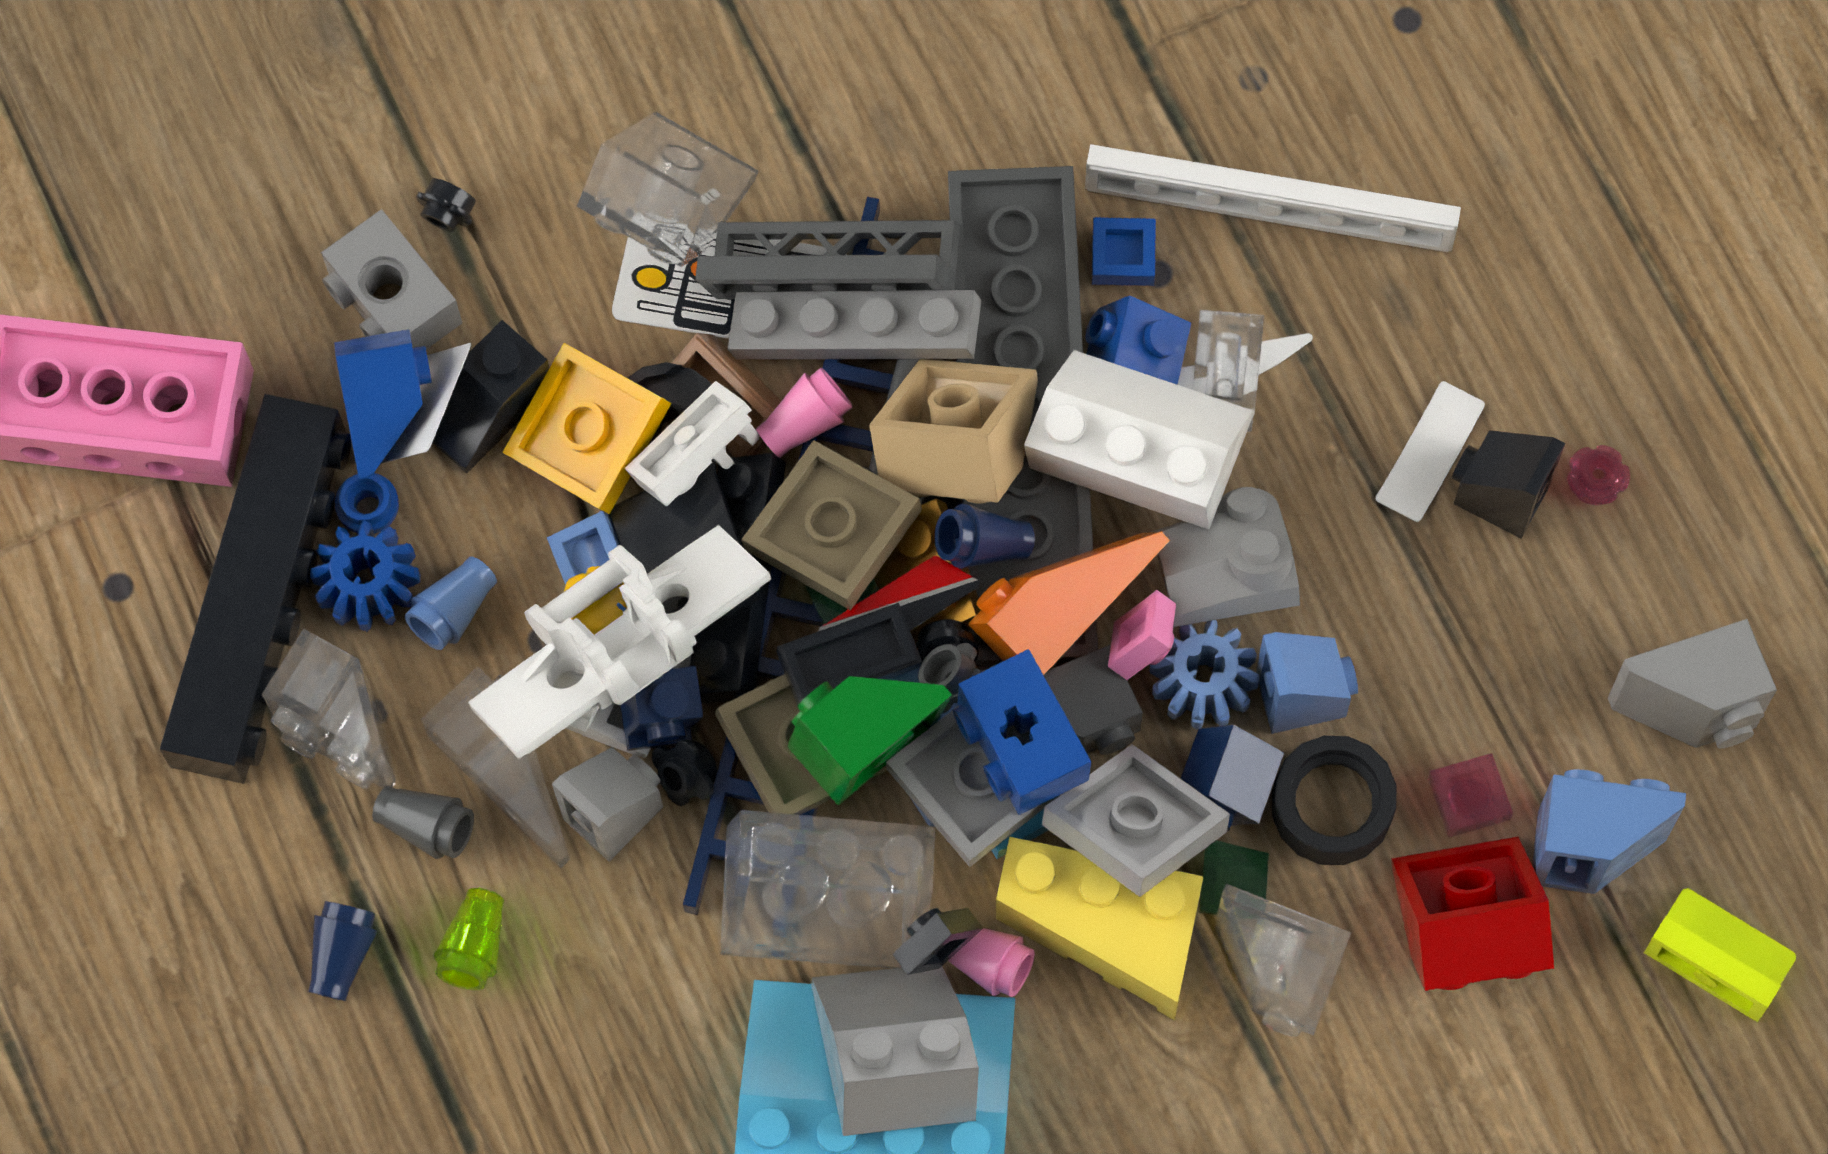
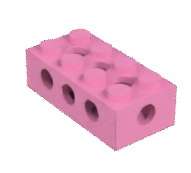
(134, 432)

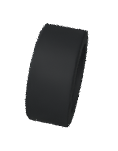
(1350, 754)

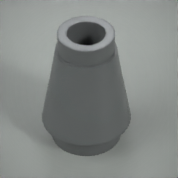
(426, 820)

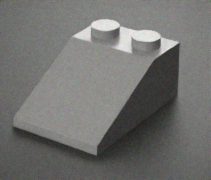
(896, 1050)

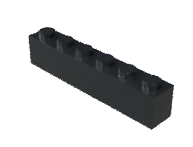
(255, 588)

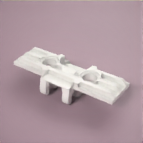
(629, 651)

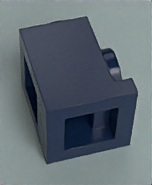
(663, 710)

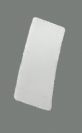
(1430, 451)

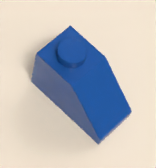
(380, 392)

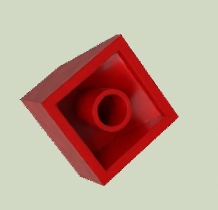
(1474, 914)

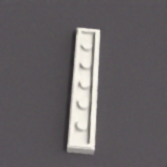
(1271, 198)

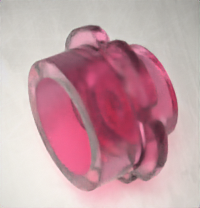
(1594, 490)

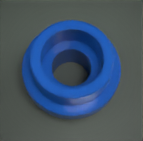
(356, 489)

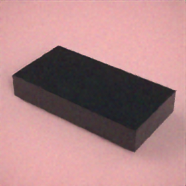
(866, 647)

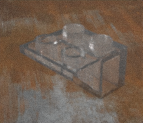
(329, 708)

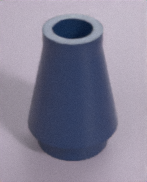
(979, 537)
(339, 947)

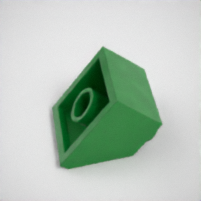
(858, 726)

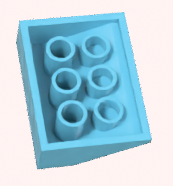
(790, 1096)

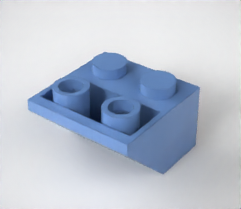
(1599, 828)

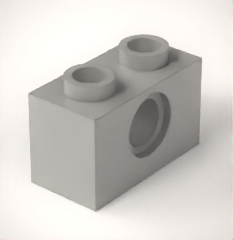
(381, 255)

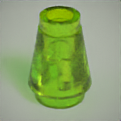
(472, 941)

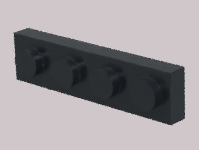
(730, 646)

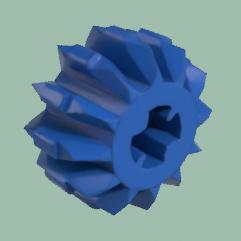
(344, 589)

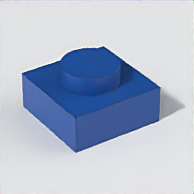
(1123, 251)

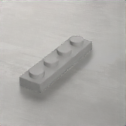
(855, 325)

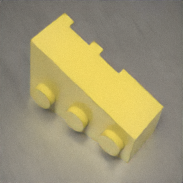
(1098, 921)

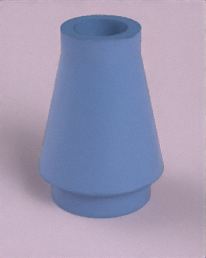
(447, 606)

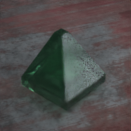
(1233, 866)

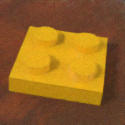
(586, 427)

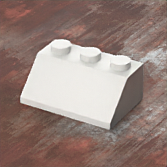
(1137, 438)

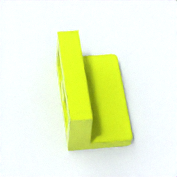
(1721, 954)

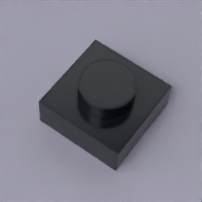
(936, 939)

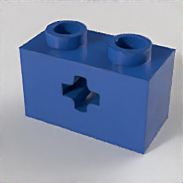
(1021, 697)

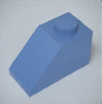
(1303, 680)

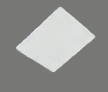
(419, 434)

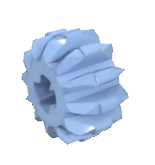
(1228, 679)

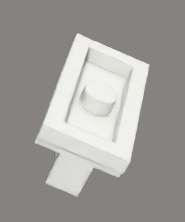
(690, 443)

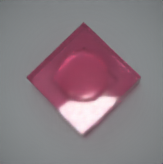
(1470, 795)

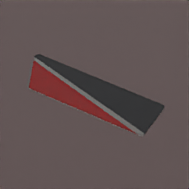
(919, 592)

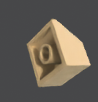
(955, 430)

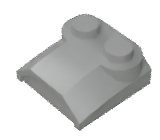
(1235, 565)

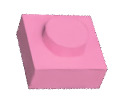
(1142, 635)

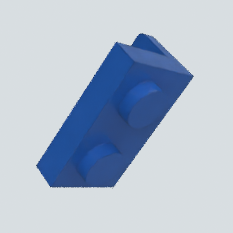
(1139, 338)

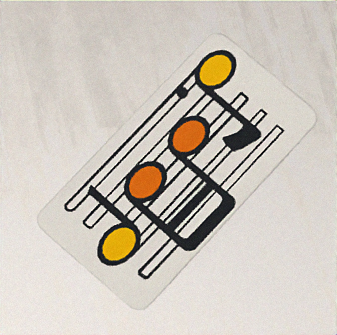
(672, 298)

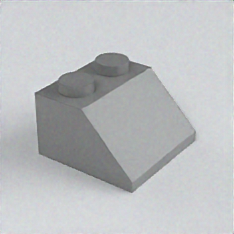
(1698, 687)

